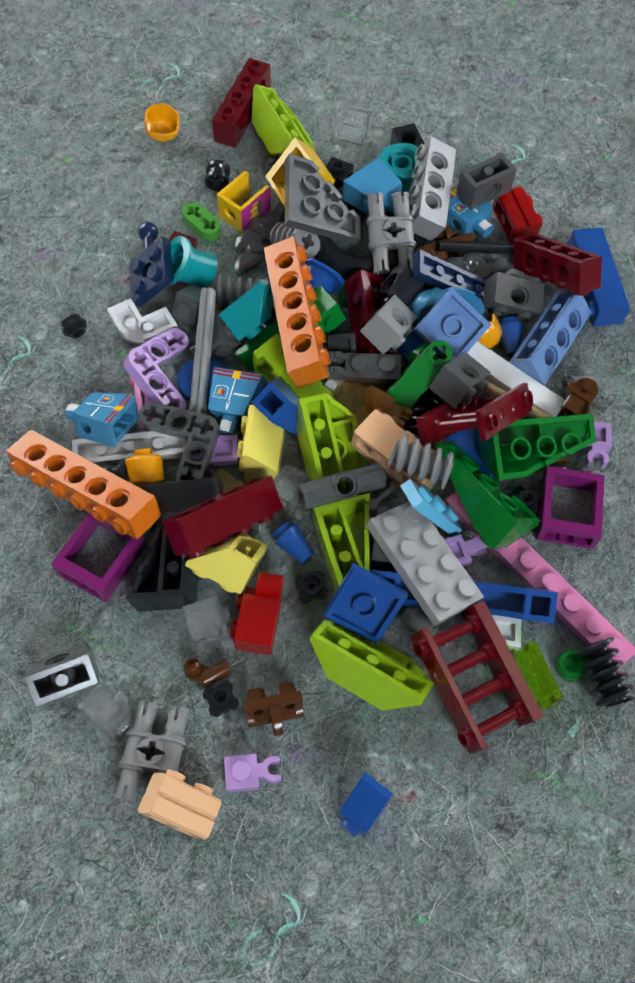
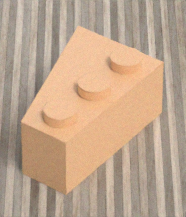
(375, 442)

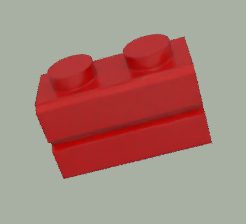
(517, 214)

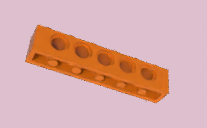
(296, 312)
(84, 484)

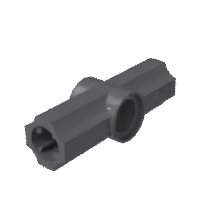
(325, 489)

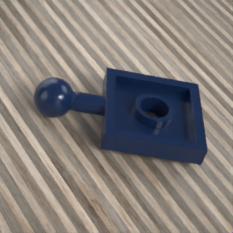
(152, 268)

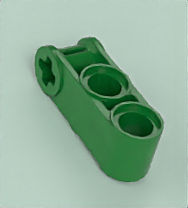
(419, 375)

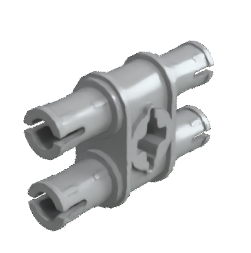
(400, 225)
(142, 741)

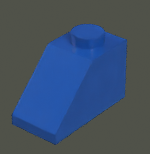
(364, 806)

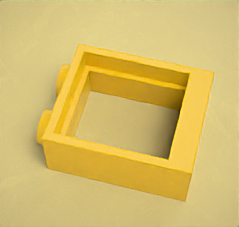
(276, 175)

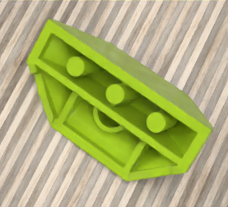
(276, 121)
(326, 437)
(369, 669)

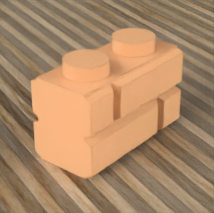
(180, 804)

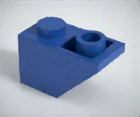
(278, 404)

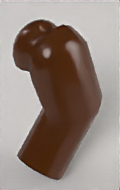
(206, 675)

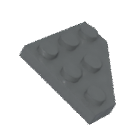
(315, 204)

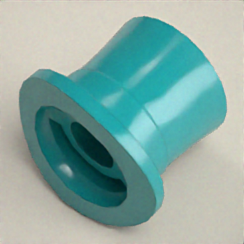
(401, 161)
(191, 264)

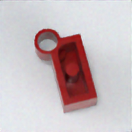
(258, 615)

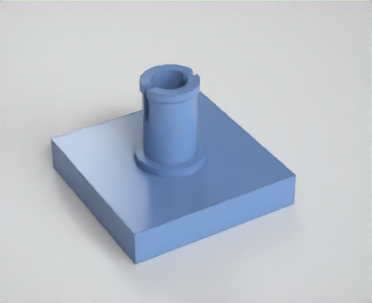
(454, 322)

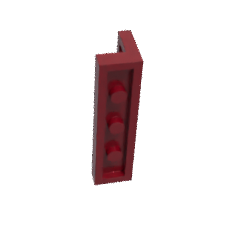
(361, 309)

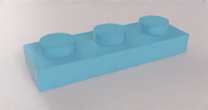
(432, 507)

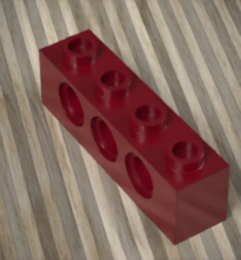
(236, 109)
(558, 263)

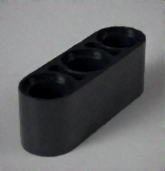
(184, 494)

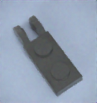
(365, 367)

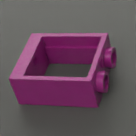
(565, 531)
(99, 587)

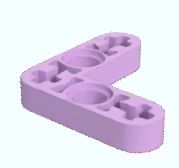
(151, 363)

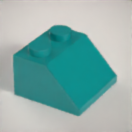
(249, 313)

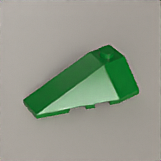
(330, 319)
(535, 444)
(491, 512)

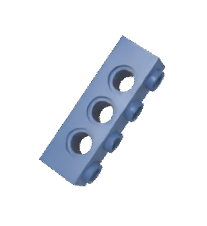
(551, 336)

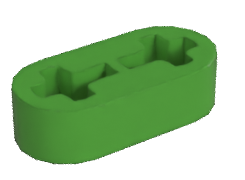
(204, 219)

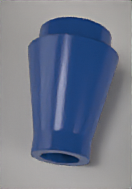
(511, 335)
(293, 542)

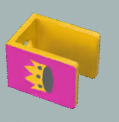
(236, 192)

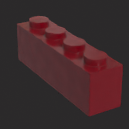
(222, 516)

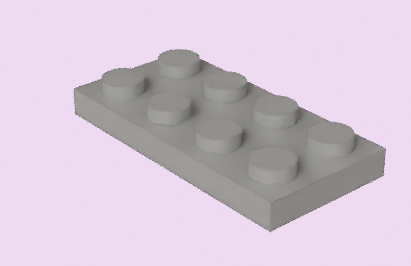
(424, 562)

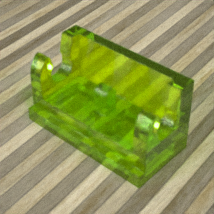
(538, 676)

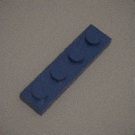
(444, 274)

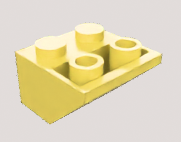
(261, 446)
(230, 563)

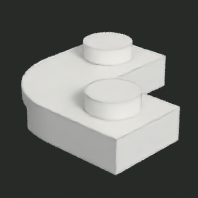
(137, 328)

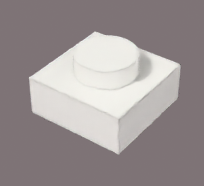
(510, 630)

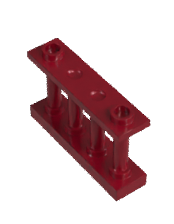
(486, 415)
(502, 664)

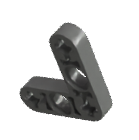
(195, 439)

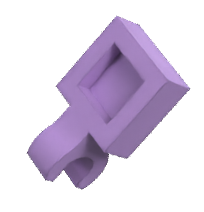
(465, 549)

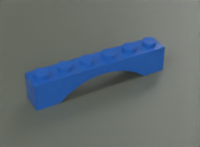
(501, 599)

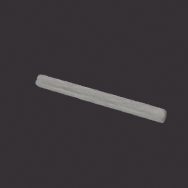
(202, 352)

